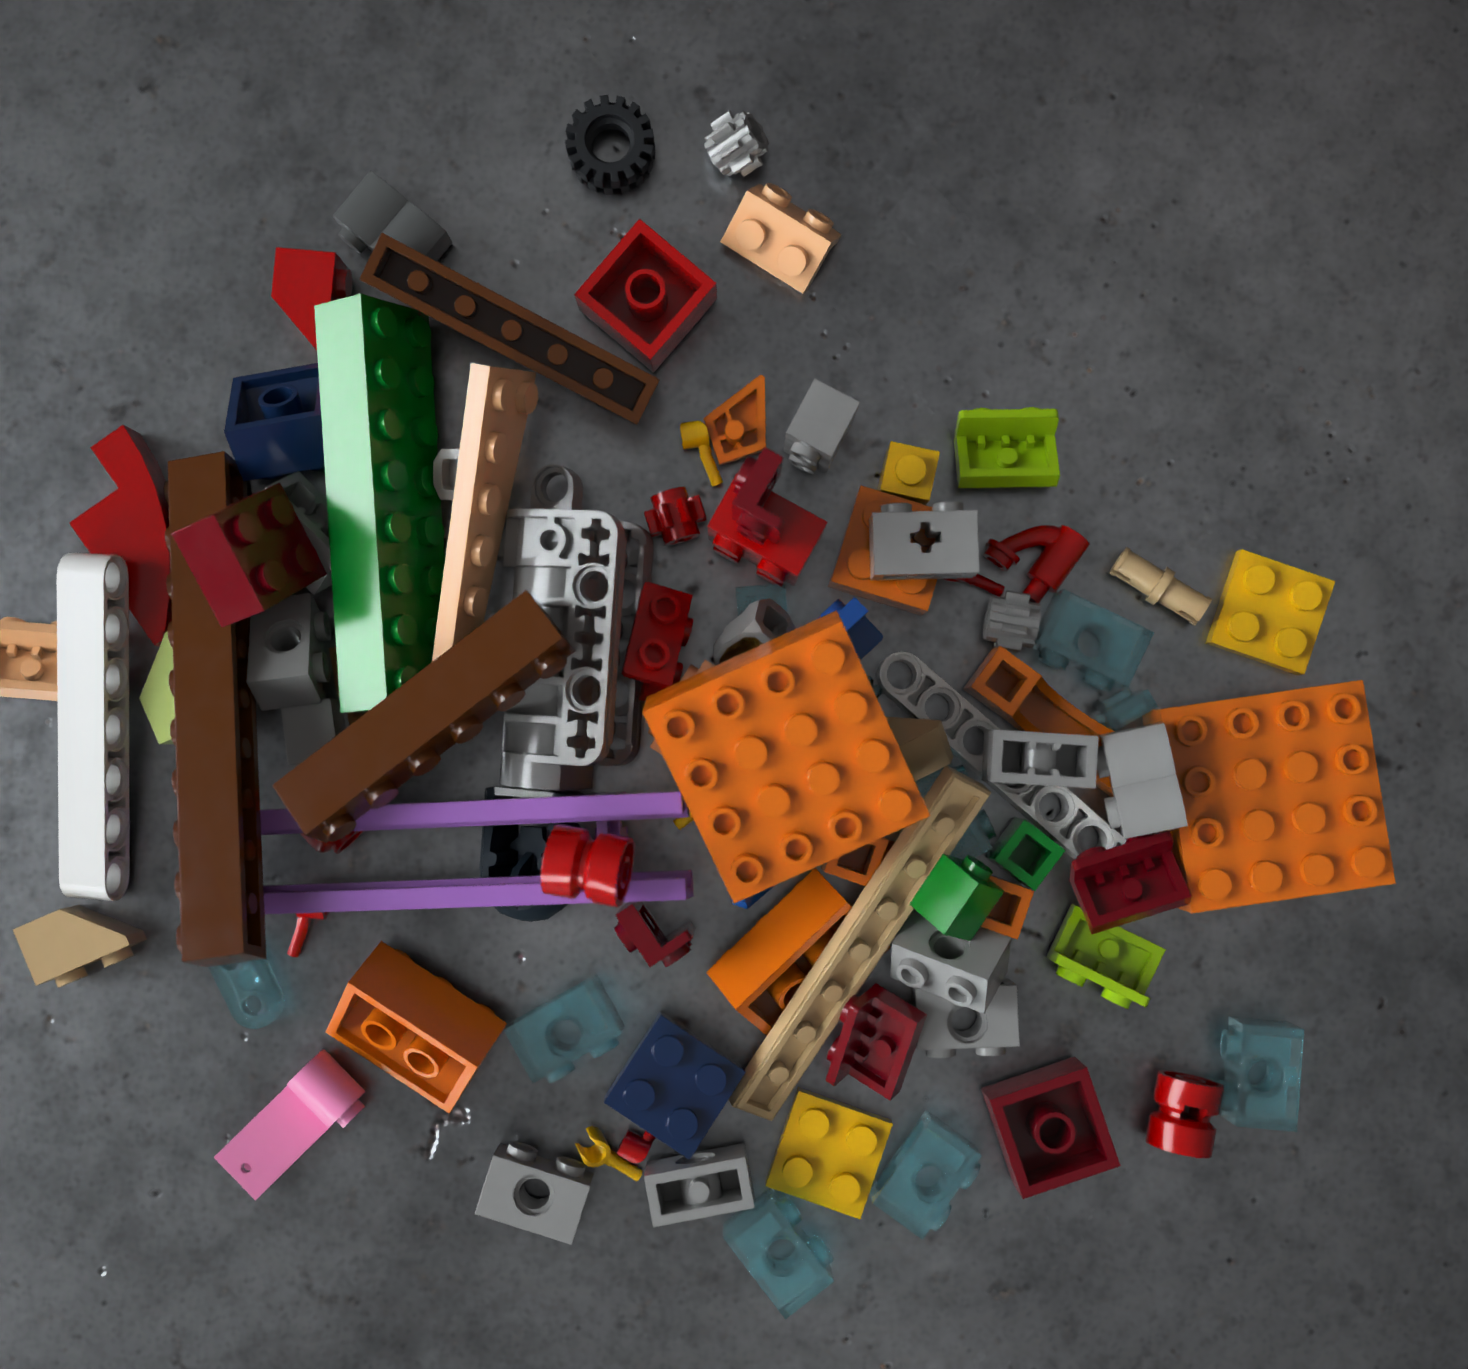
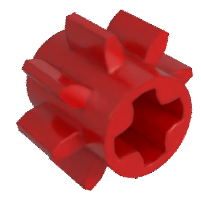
(675, 516)

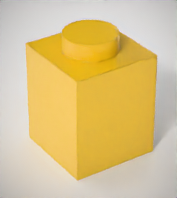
(908, 472)

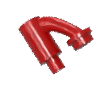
(1054, 564)

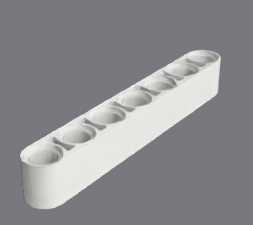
(93, 725)
(1024, 797)

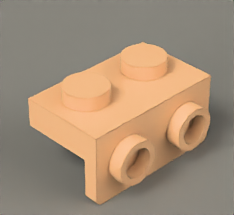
(780, 235)
(28, 659)

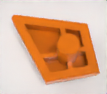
(739, 423)

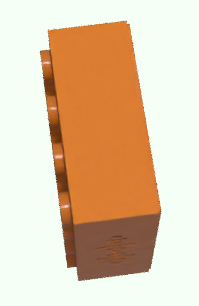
(784, 757)
(1277, 796)

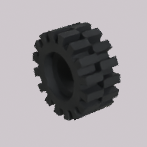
(600, 118)

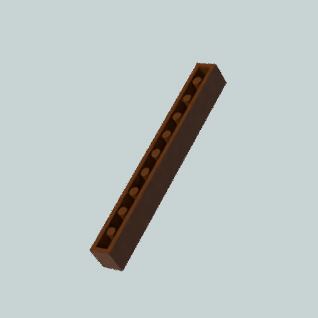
(213, 741)

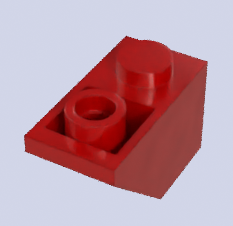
(305, 280)

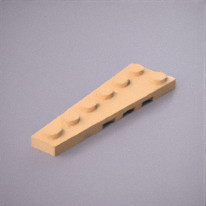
(485, 475)

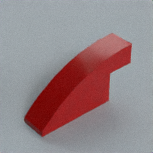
(133, 526)

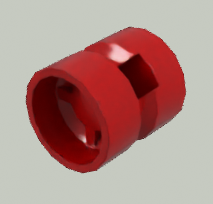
(578, 863)
(1179, 1131)

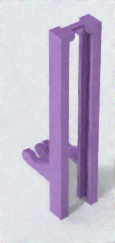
(605, 808)

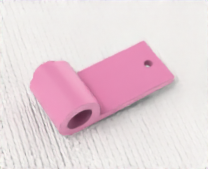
(291, 1124)

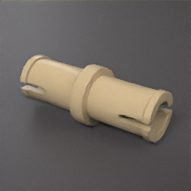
(1160, 586)

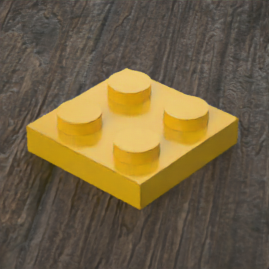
(1270, 612)
(828, 1153)

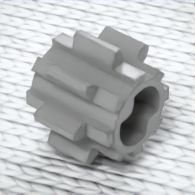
(736, 143)
(1012, 621)

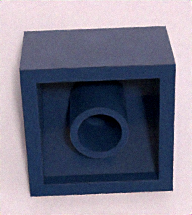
(276, 422)

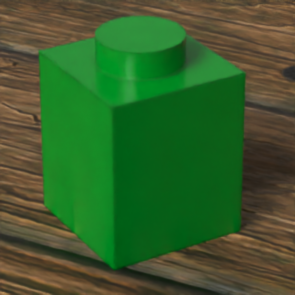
(1025, 853)
(957, 896)

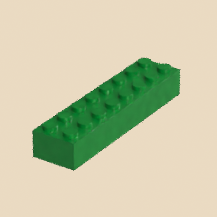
(379, 493)

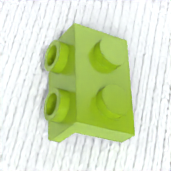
(1006, 448)
(1110, 958)

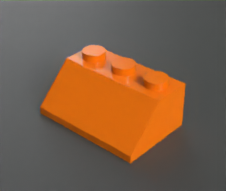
(780, 950)
(414, 1026)

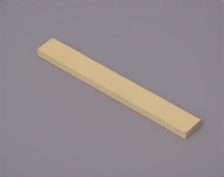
(857, 945)

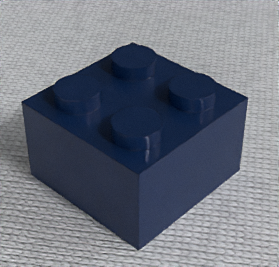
(674, 1085)

